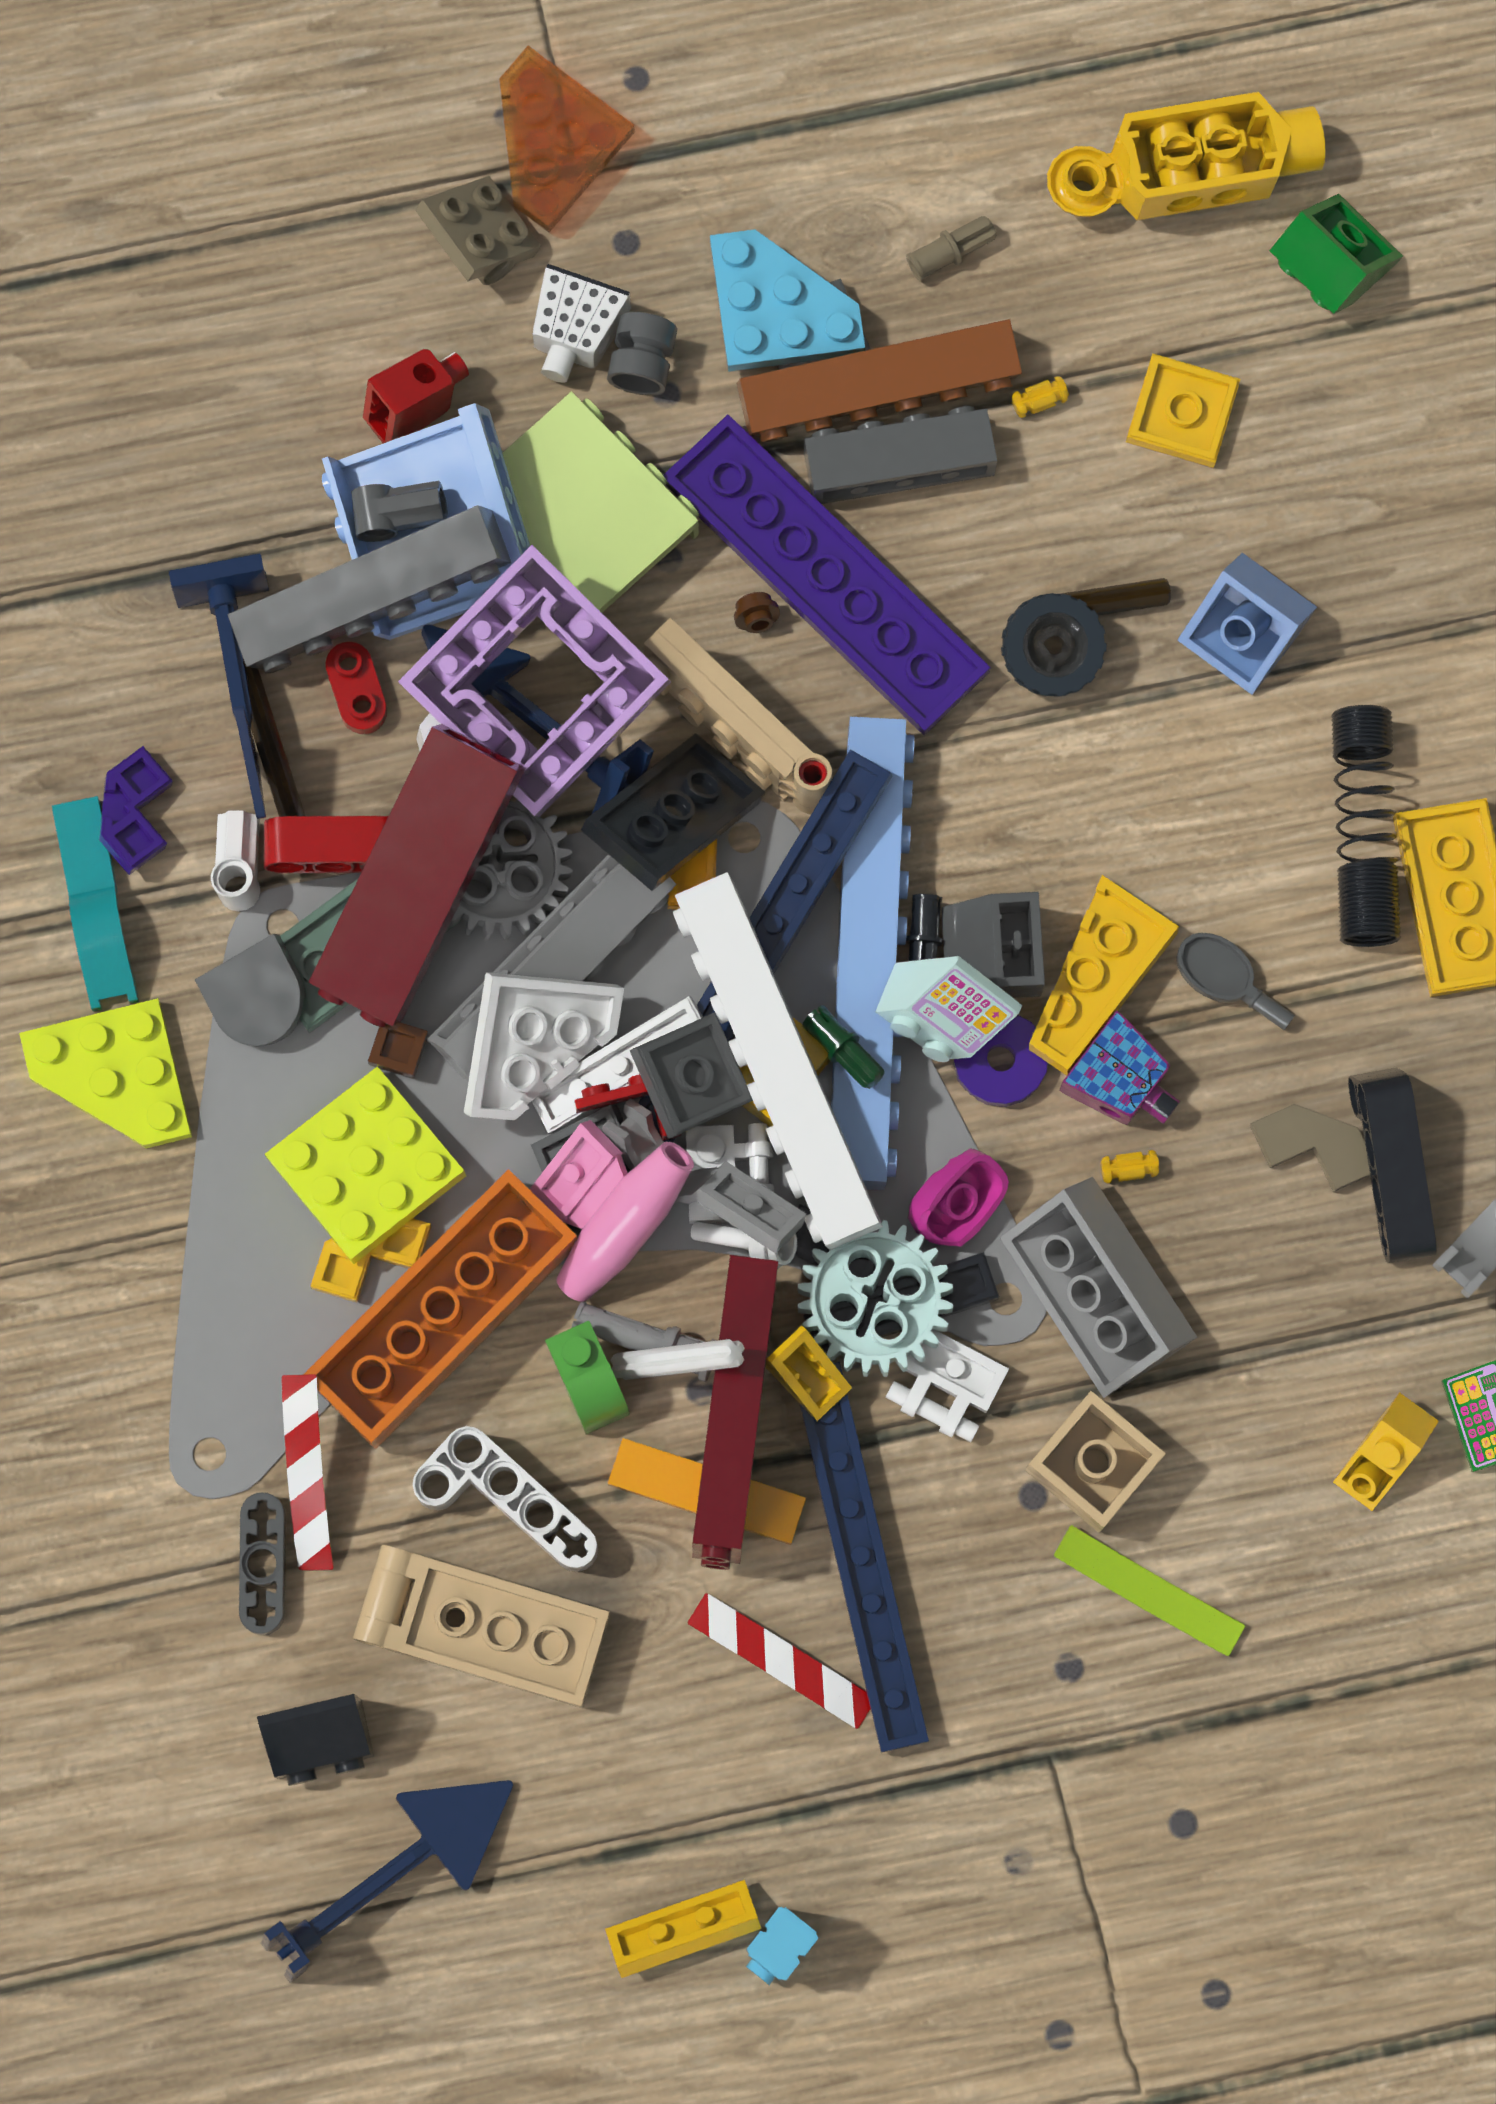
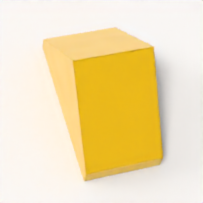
(807, 1373)

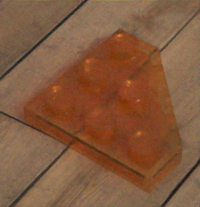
(554, 137)

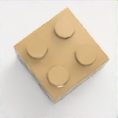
(1095, 1461)

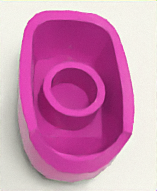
(958, 1199)

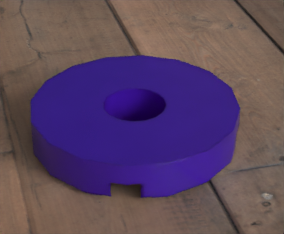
(1007, 1086)

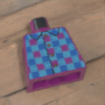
(1121, 1075)

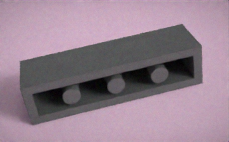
(900, 455)

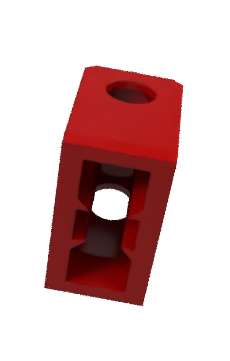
(411, 394)

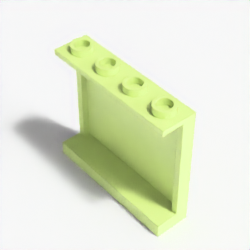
(594, 502)

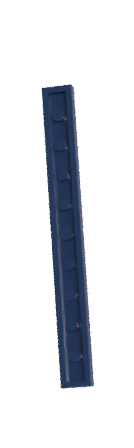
(808, 867)

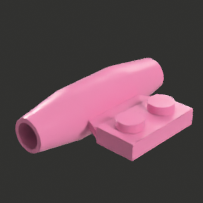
(613, 1208)

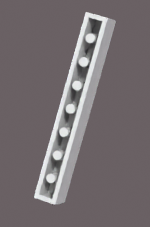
(778, 1062)

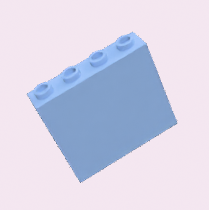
(472, 471)

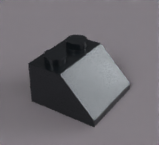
(316, 1739)

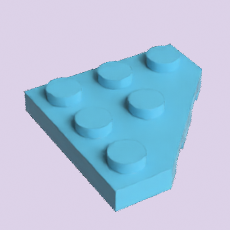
(777, 306)

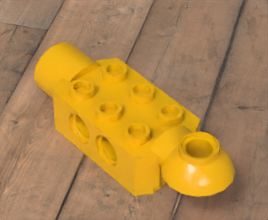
(1190, 158)

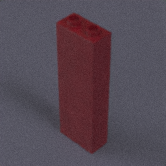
(416, 876)
(734, 1414)

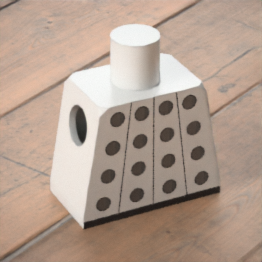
(575, 320)

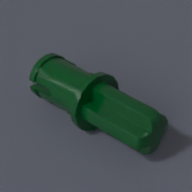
(843, 1047)

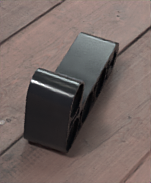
(1395, 1163)

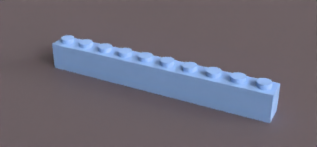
(869, 948)

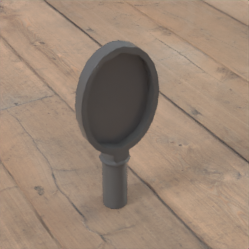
(1225, 975)

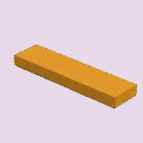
(677, 1484)

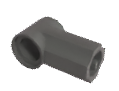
(385, 510)

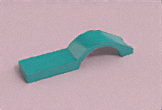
(93, 902)

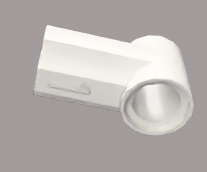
(237, 856)

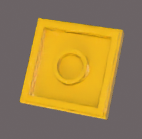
(1183, 410)

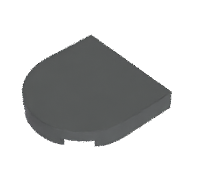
(255, 993)

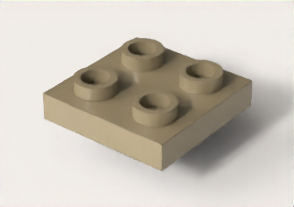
(478, 230)

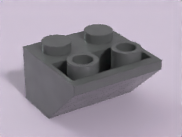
(999, 939)

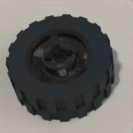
(1081, 644)

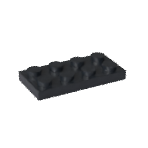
(673, 811)

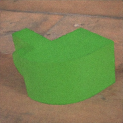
(587, 1377)

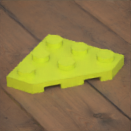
(114, 1070)

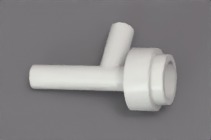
(736, 1238)

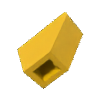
(1386, 1451)

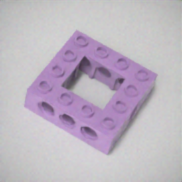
(487, 628)

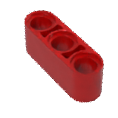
(320, 843)

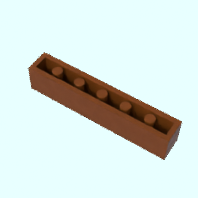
(879, 379)

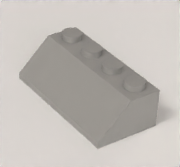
(1098, 1286)

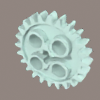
(914, 1313)

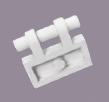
(715, 1145)
(956, 1371)

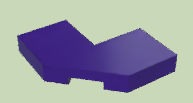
(123, 827)

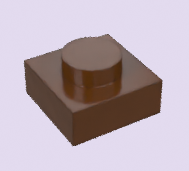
(398, 1049)

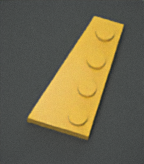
(1105, 965)

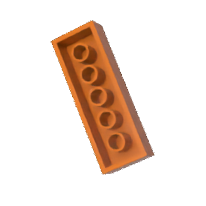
(442, 1309)

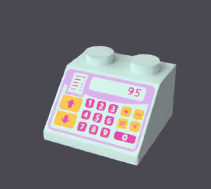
(945, 1006)

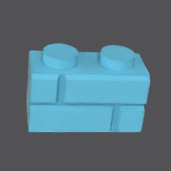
(777, 1949)

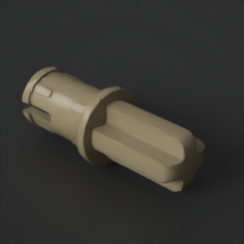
(951, 247)

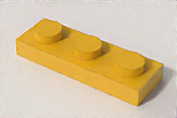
(682, 1928)

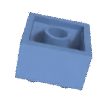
(1246, 623)

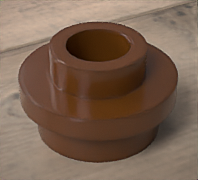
(756, 612)

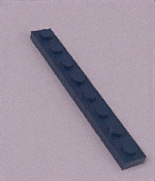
(865, 1577)

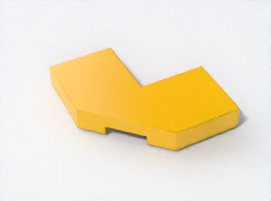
(342, 1279)

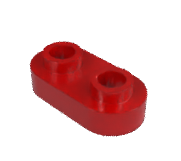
(354, 686)

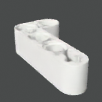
(513, 1505)

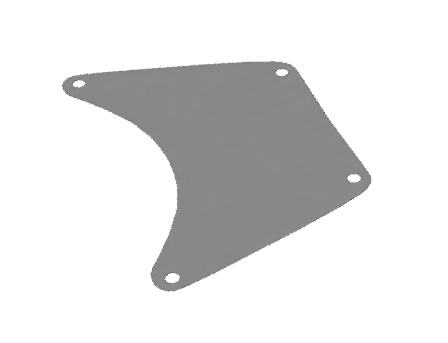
(257, 1245)

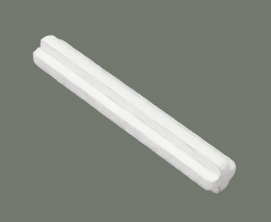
(678, 1359)

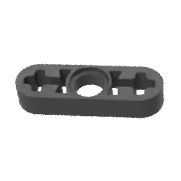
(251, 1527)

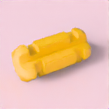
(1040, 396)
(1129, 1166)

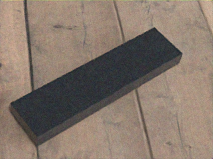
(971, 1288)

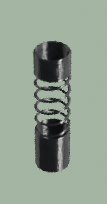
(1369, 885)

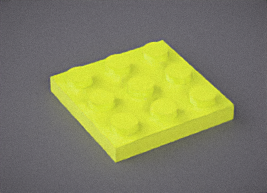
(365, 1165)

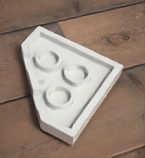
(534, 1037)

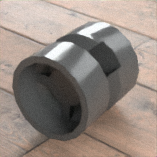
(640, 361)

